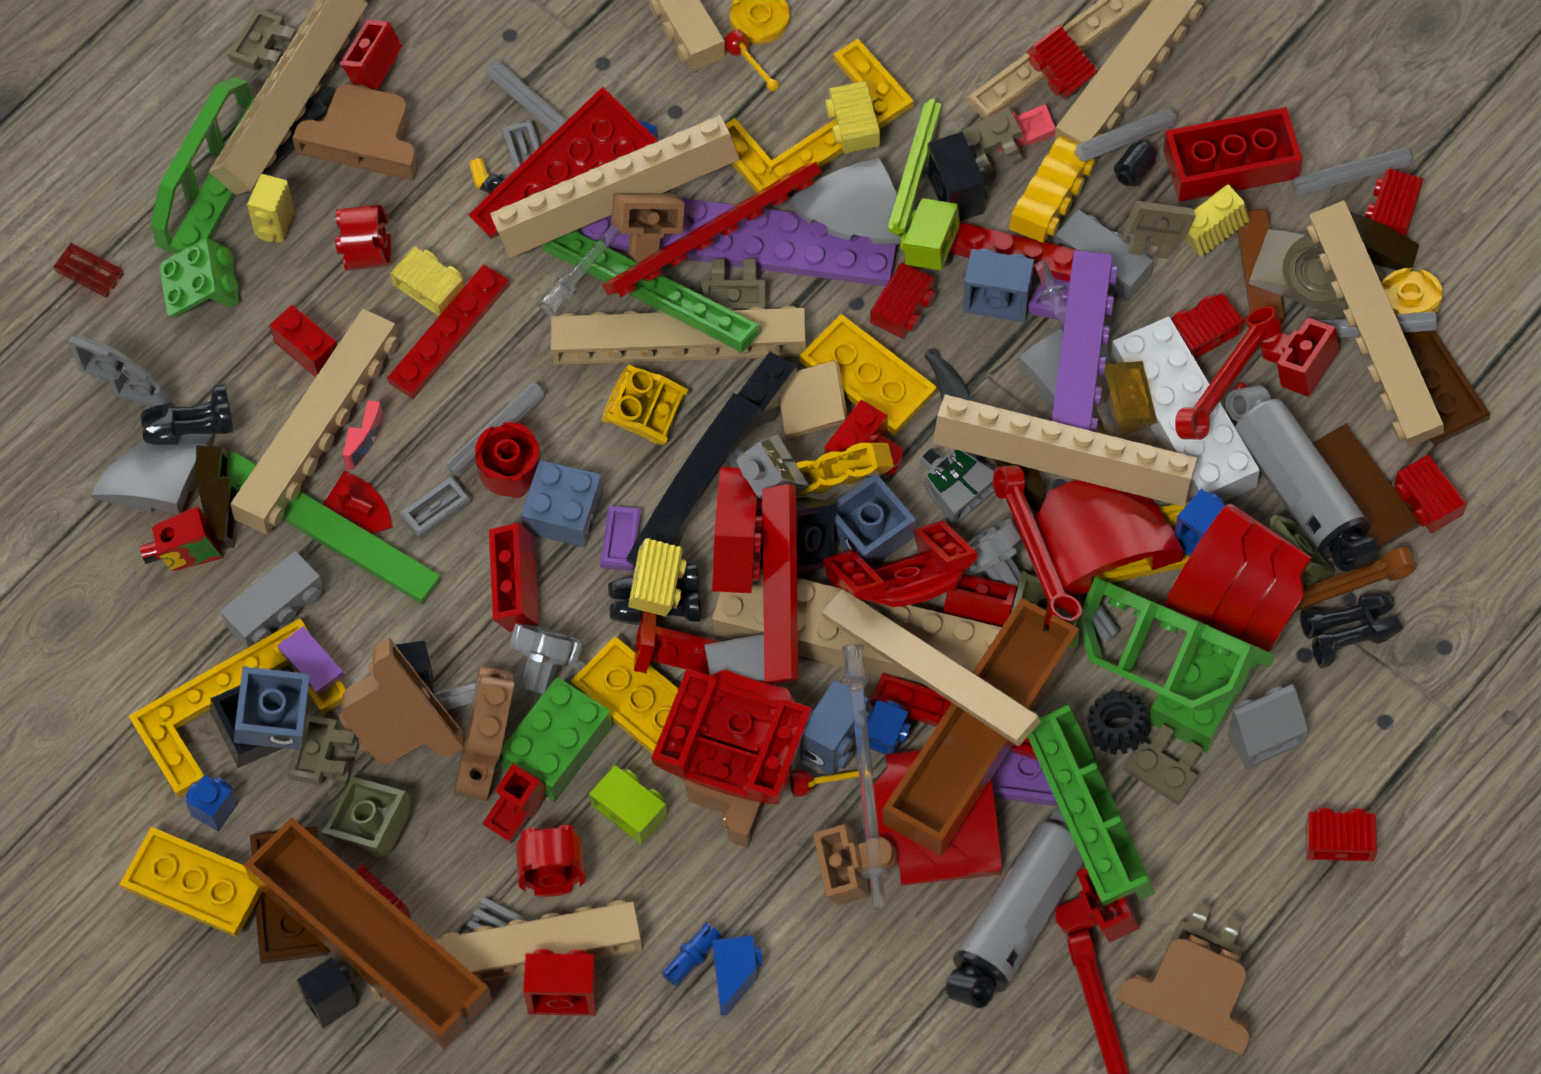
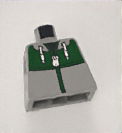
(769, 466)
(956, 483)

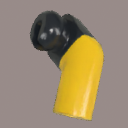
(483, 180)

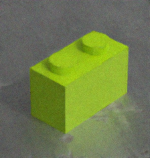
(930, 234)
(629, 804)

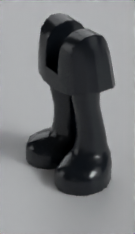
(166, 423)
(688, 606)
(1326, 645)

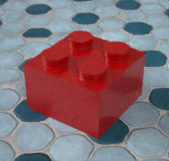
(560, 983)

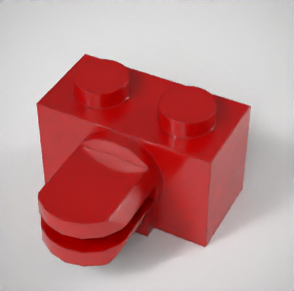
(1302, 355)
(864, 425)
(1088, 911)

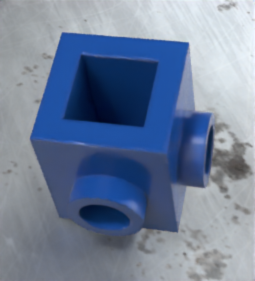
(887, 727)
(211, 801)

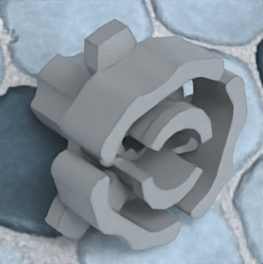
(994, 553)
(544, 653)

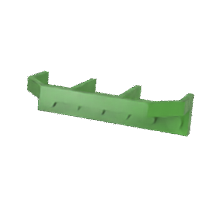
(214, 198)
(1172, 621)
(1080, 811)

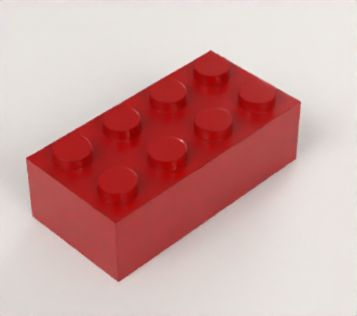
(1232, 151)
(736, 534)

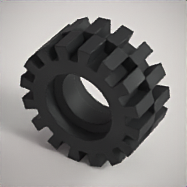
(1115, 708)

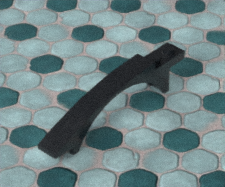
(739, 417)

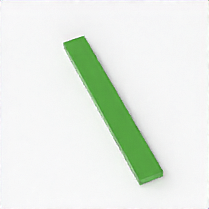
(662, 293)
(350, 540)

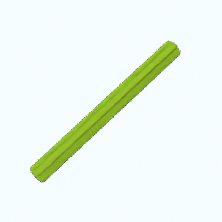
(914, 168)

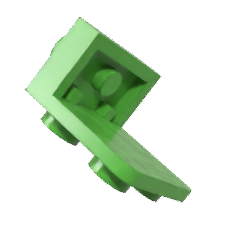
(199, 274)

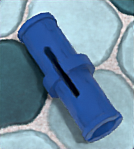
(691, 954)

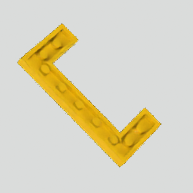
(859, 64)
(160, 719)

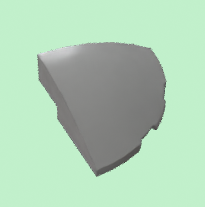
(851, 202)
(1041, 367)
(125, 376)
(153, 475)

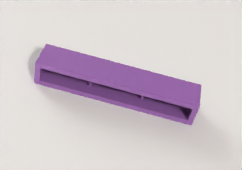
(1083, 338)

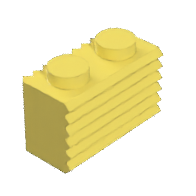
(854, 117)
(271, 208)
(1216, 220)
(427, 280)
(656, 577)

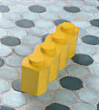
(1051, 191)
(845, 467)

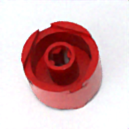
(363, 237)
(507, 459)
(550, 860)

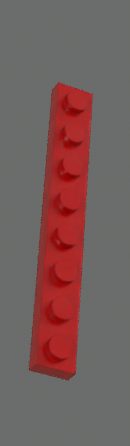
(702, 236)

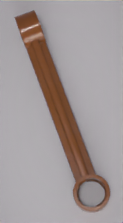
(1391, 566)

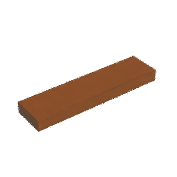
(1250, 243)

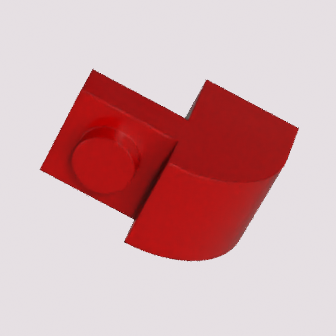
(518, 800)

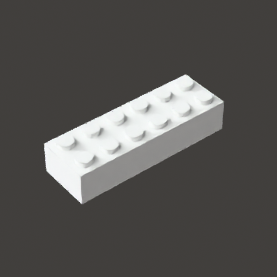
(1177, 382)

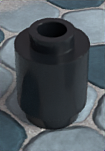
(1135, 163)

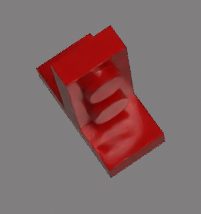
(668, 647)

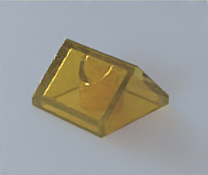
(1130, 396)

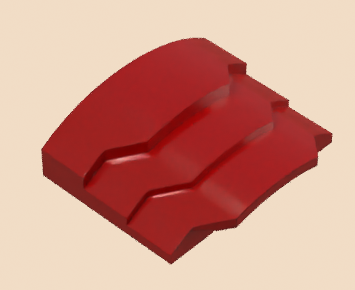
(1102, 529)
(909, 580)
(1241, 580)
(732, 735)
(971, 852)

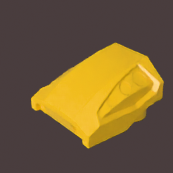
(644, 403)

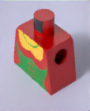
(183, 541)

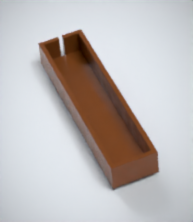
(963, 750)
(368, 933)

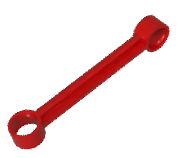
(1194, 422)
(1010, 485)
(1084, 960)

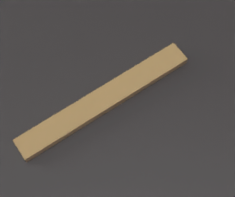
(1021, 77)
(931, 667)

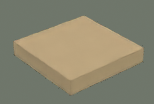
(813, 400)

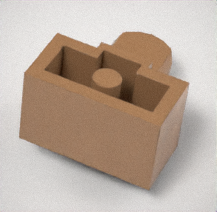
(647, 220)
(843, 860)

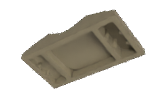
(1292, 269)

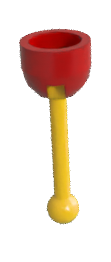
(736, 45)
(803, 782)

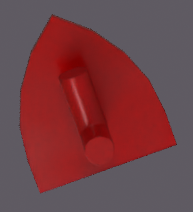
(359, 503)

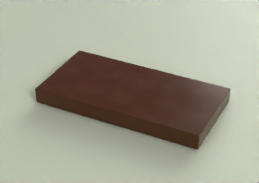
(1449, 388)
(1367, 486)
(278, 932)

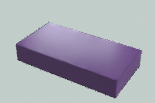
(619, 537)
(310, 658)

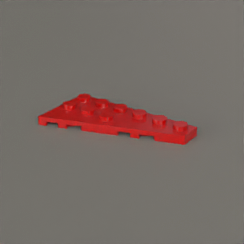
(587, 140)

